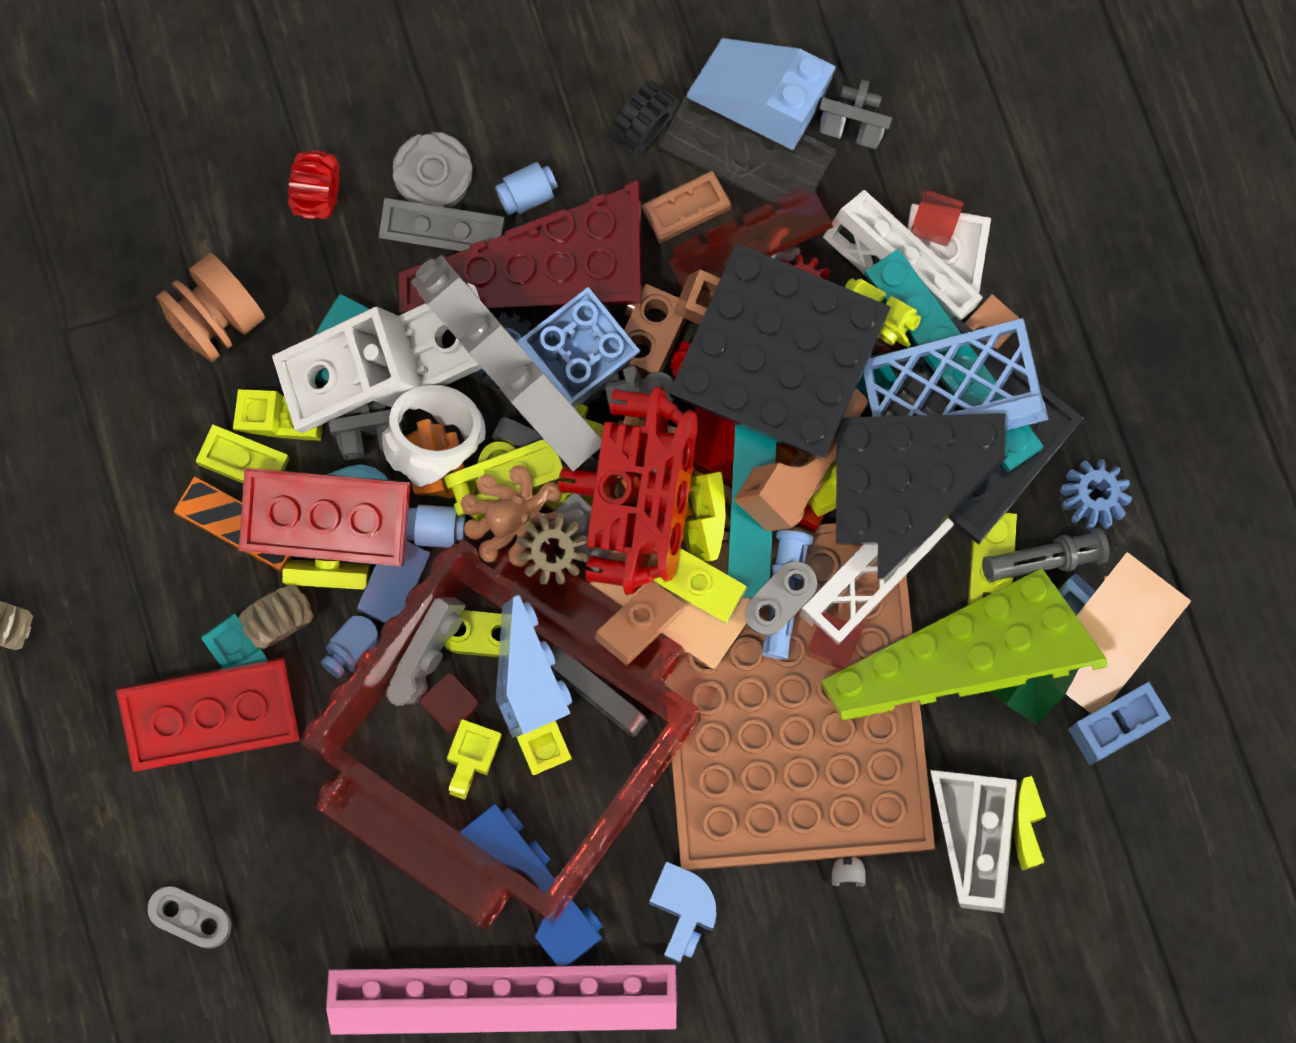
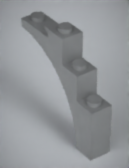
(506, 362)

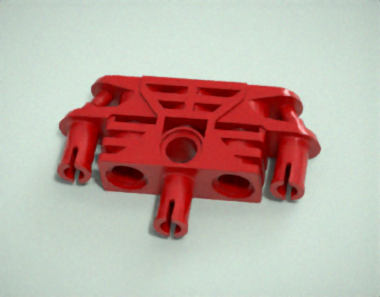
(659, 492)

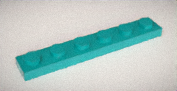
(900, 280)

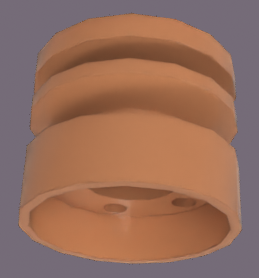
(210, 307)

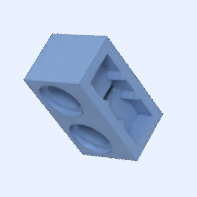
(1119, 723)

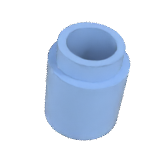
(526, 188)
(435, 526)

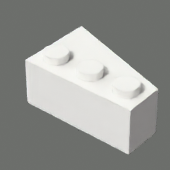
(978, 835)

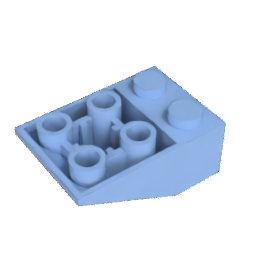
(579, 347)
(525, 681)

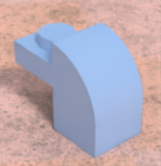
(691, 900)

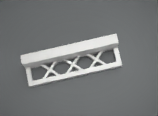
(881, 234)
(846, 578)

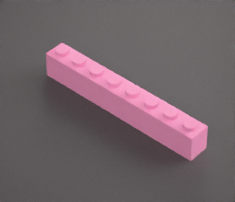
(502, 999)

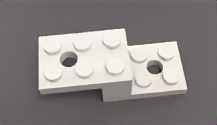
(368, 361)

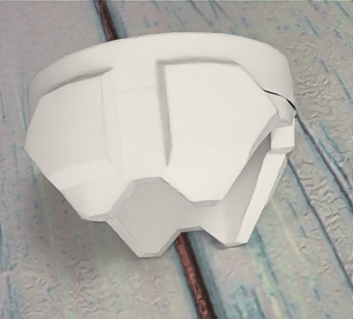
(448, 408)

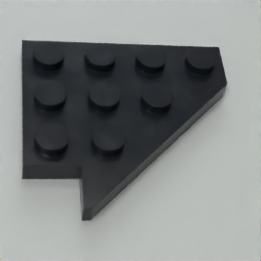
(909, 476)

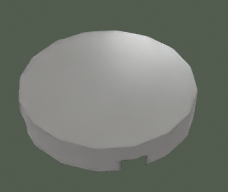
(432, 170)

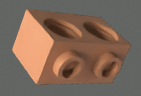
(657, 336)

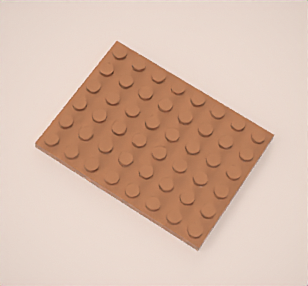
(772, 760)

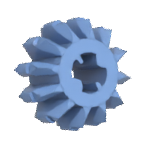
(1084, 483)

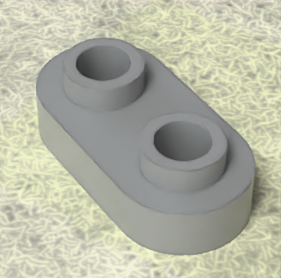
(781, 598)
(190, 918)

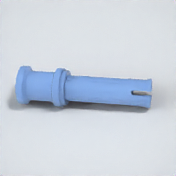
(791, 548)

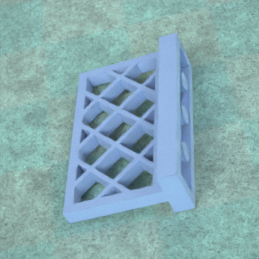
(1020, 409)

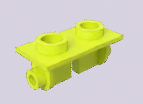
(900, 317)

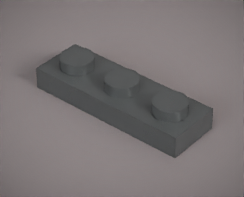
(437, 225)

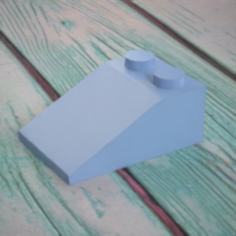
(764, 87)

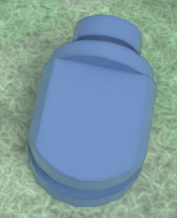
(349, 644)

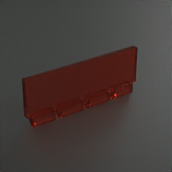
(764, 232)

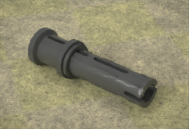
(1064, 552)

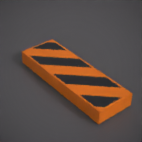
(219, 516)

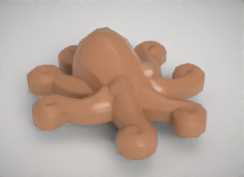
(509, 514)

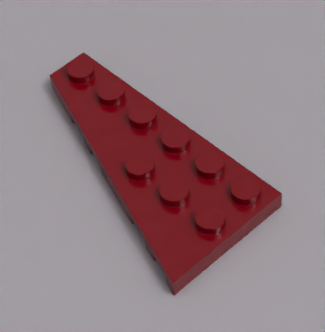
(554, 258)

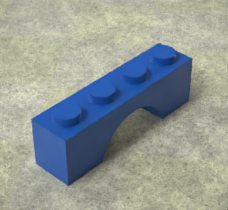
(574, 930)

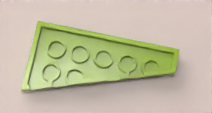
(979, 649)

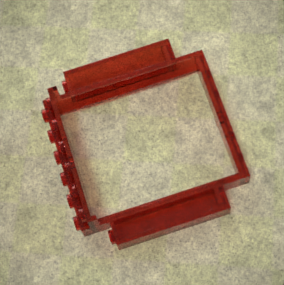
(417, 839)

